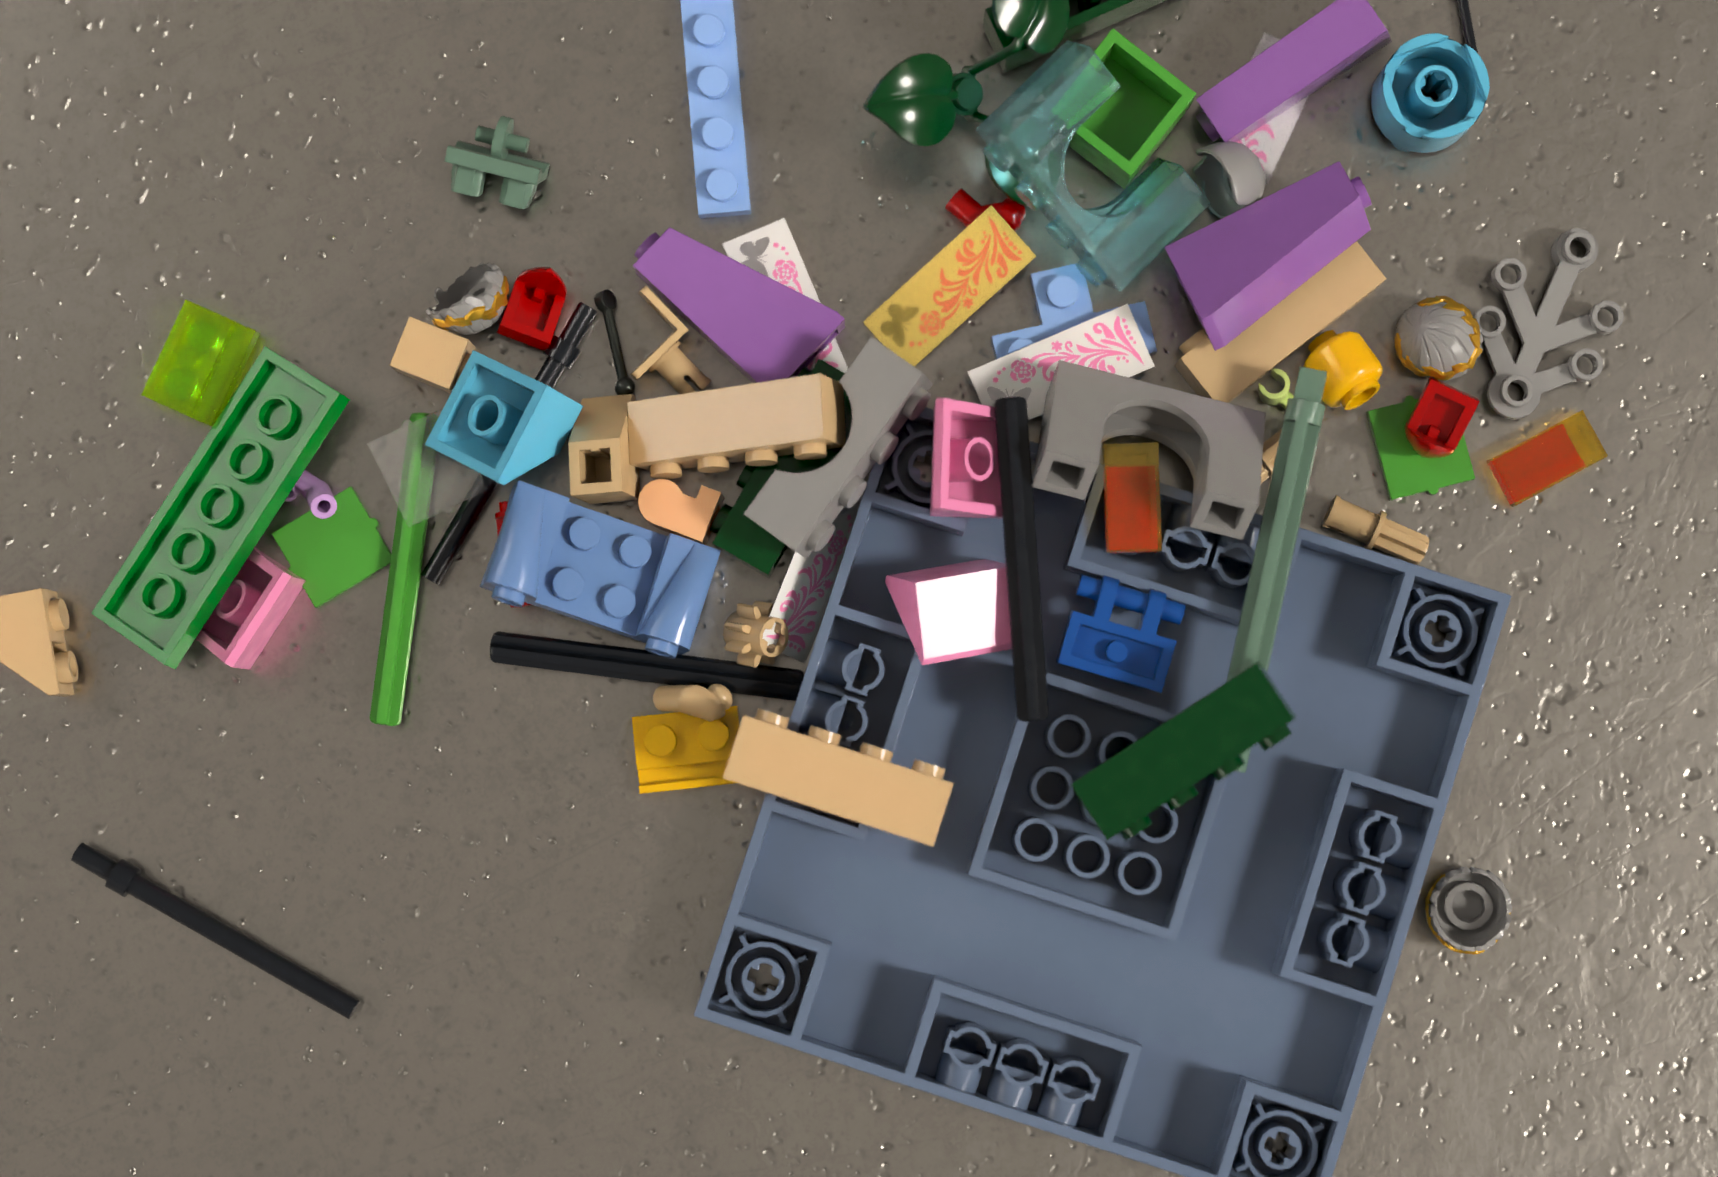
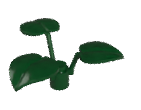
(925, 96)

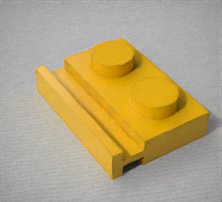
(683, 750)

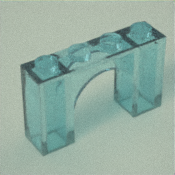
(1031, 142)

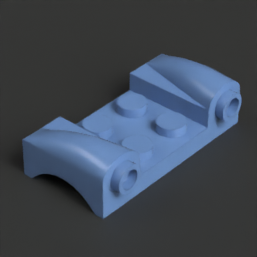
(600, 570)

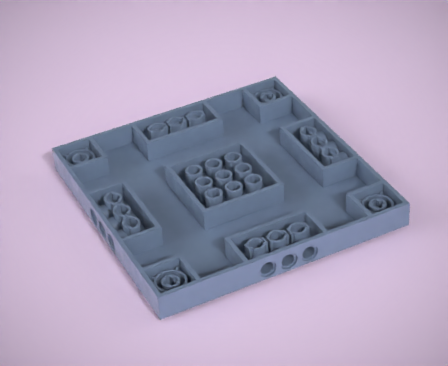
(1086, 985)

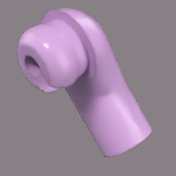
(316, 494)

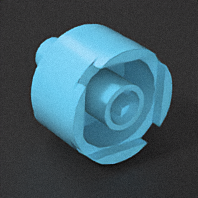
(1439, 67)

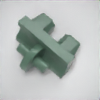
(474, 161)

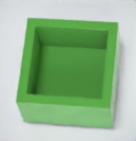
(1136, 117)

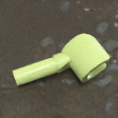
(1279, 398)

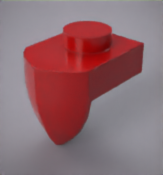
(534, 307)
(1439, 419)

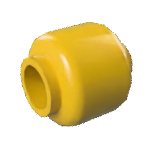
(1349, 366)

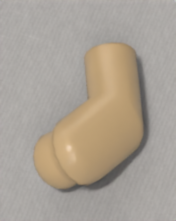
(694, 700)

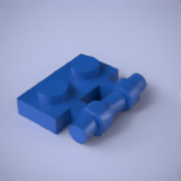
(1116, 649)

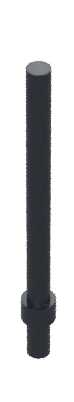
(560, 355)
(127, 879)

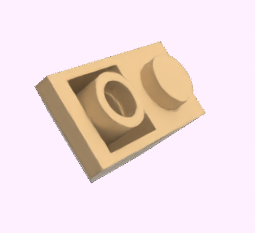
(601, 452)
(35, 640)

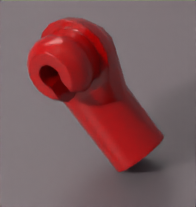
(967, 209)

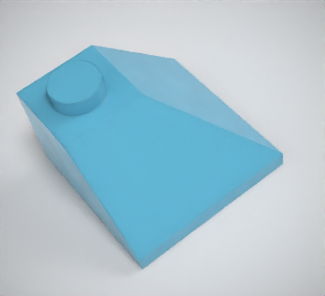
(502, 420)

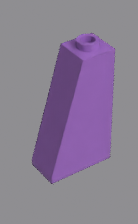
(1292, 69)
(1268, 250)
(742, 313)

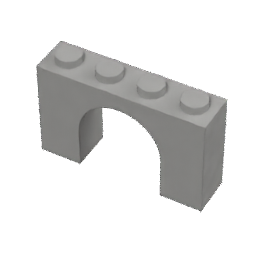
(1213, 437)

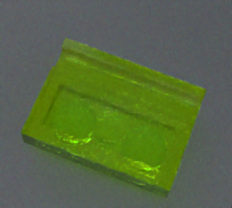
(200, 363)

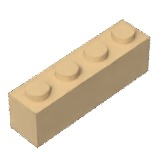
(1281, 330)
(737, 425)
(837, 779)

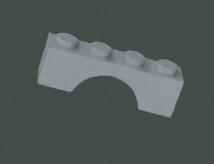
(882, 397)

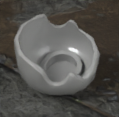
(1230, 177)

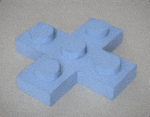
(1063, 303)

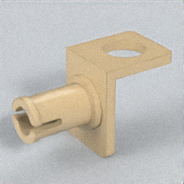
(667, 357)

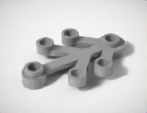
(1540, 331)

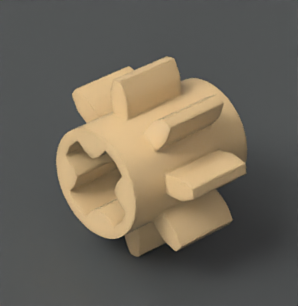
(745, 631)

